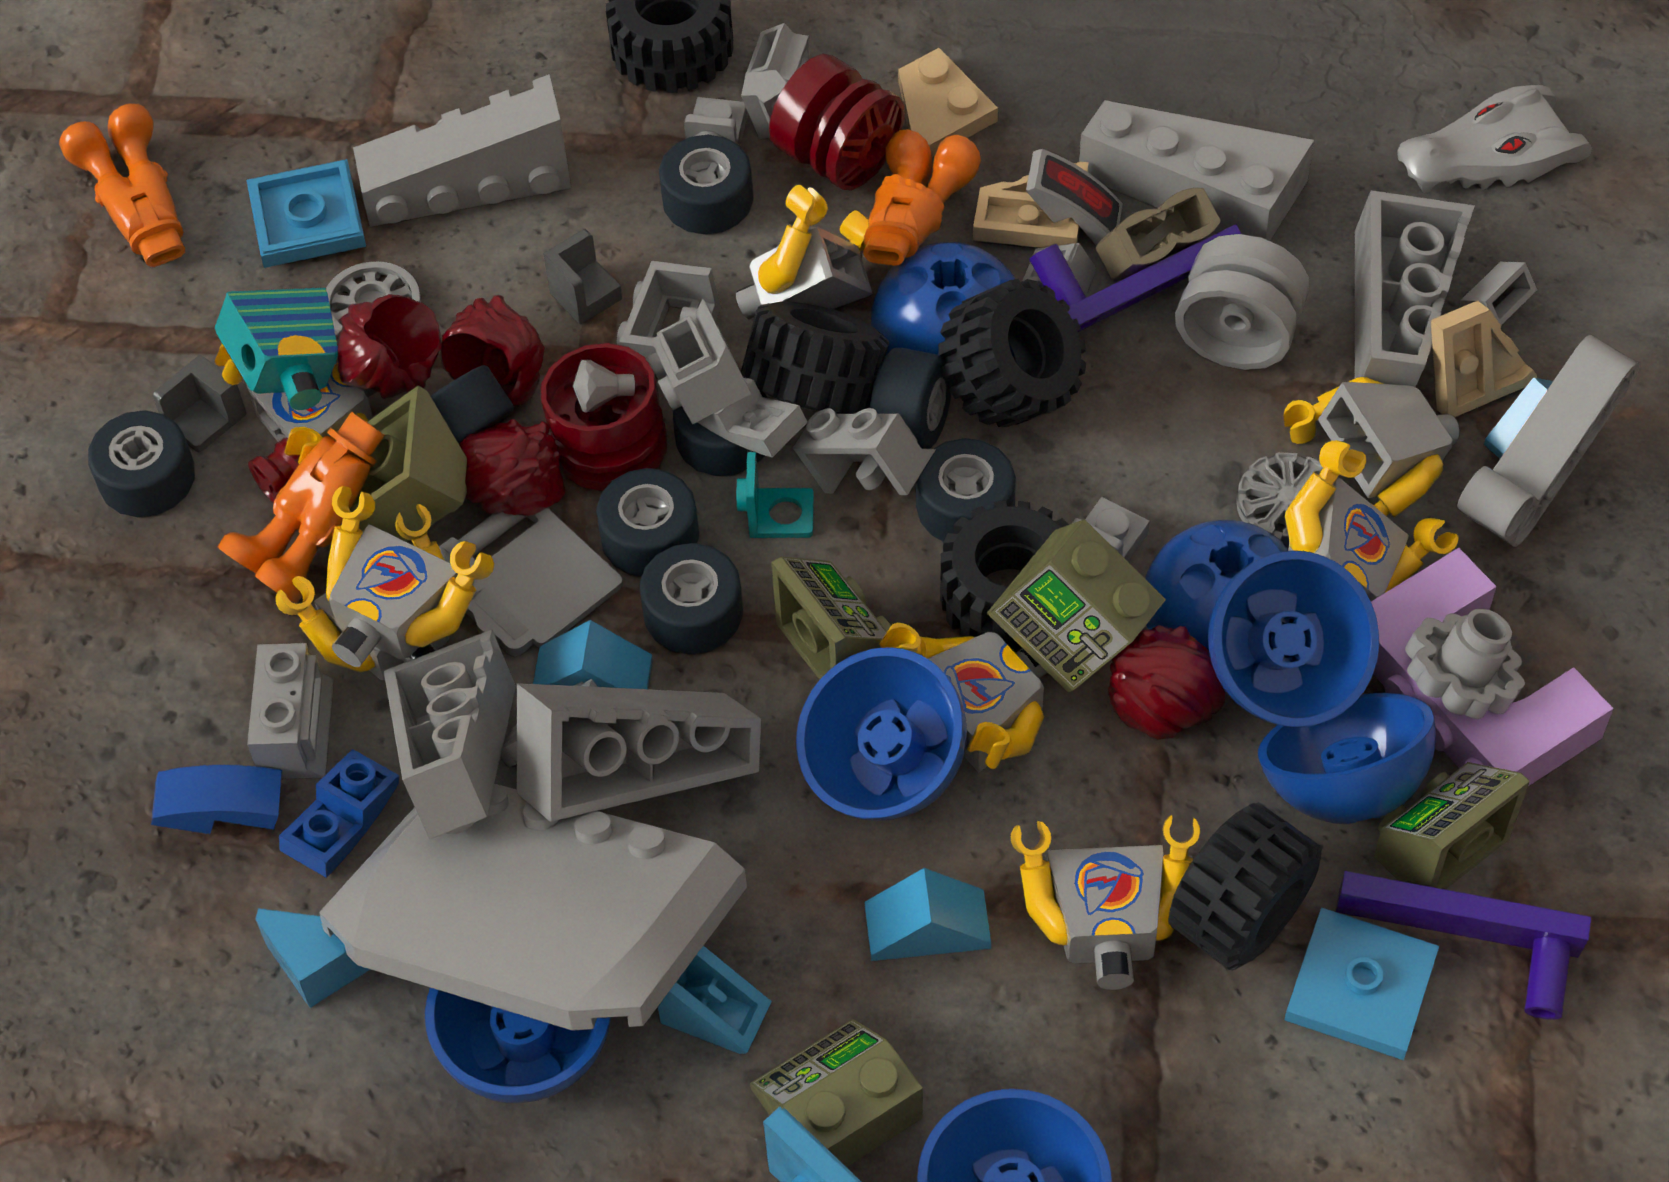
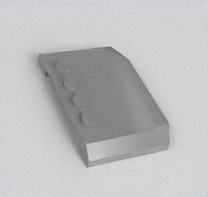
(538, 912)

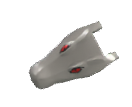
(1500, 139)

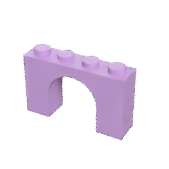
(1533, 732)

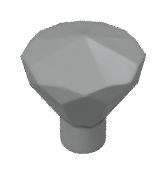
(598, 385)

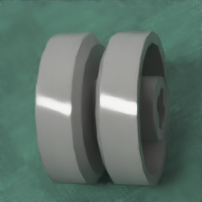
(1242, 302)

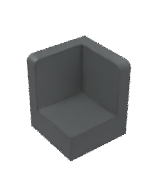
(579, 279)
(200, 402)

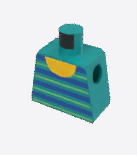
(281, 341)

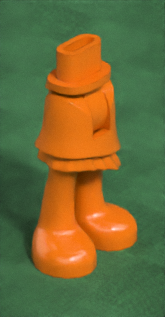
(904, 206)

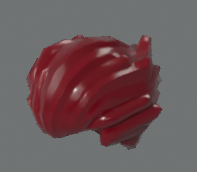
(499, 339)
(388, 345)
(513, 469)
(1164, 683)

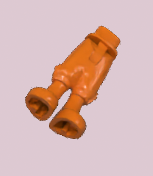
(136, 203)
(308, 507)

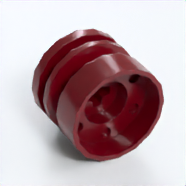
(835, 121)
(616, 436)

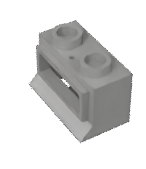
(665, 287)
(697, 366)
(875, 439)
(290, 711)

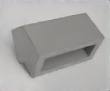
(780, 51)
(759, 96)
(1507, 278)

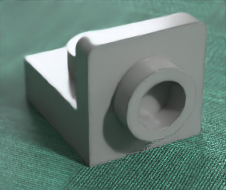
(717, 118)
(1118, 526)

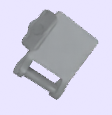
(538, 581)

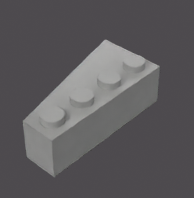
(1156, 153)
(466, 158)
(1401, 281)
(451, 729)
(624, 745)

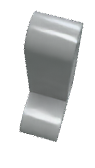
(1550, 442)

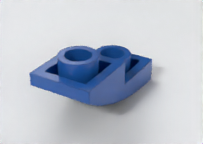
(226, 793)
(343, 811)

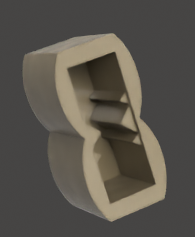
(1157, 233)

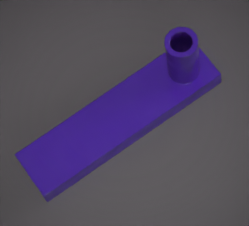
(1089, 310)
(1548, 932)

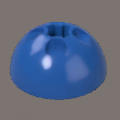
(926, 287)
(1199, 565)
(1319, 638)
(863, 717)
(1354, 763)
(484, 1056)
(1013, 1139)

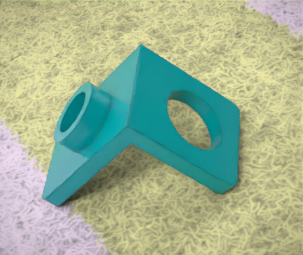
(760, 501)

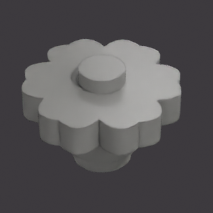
(1466, 662)

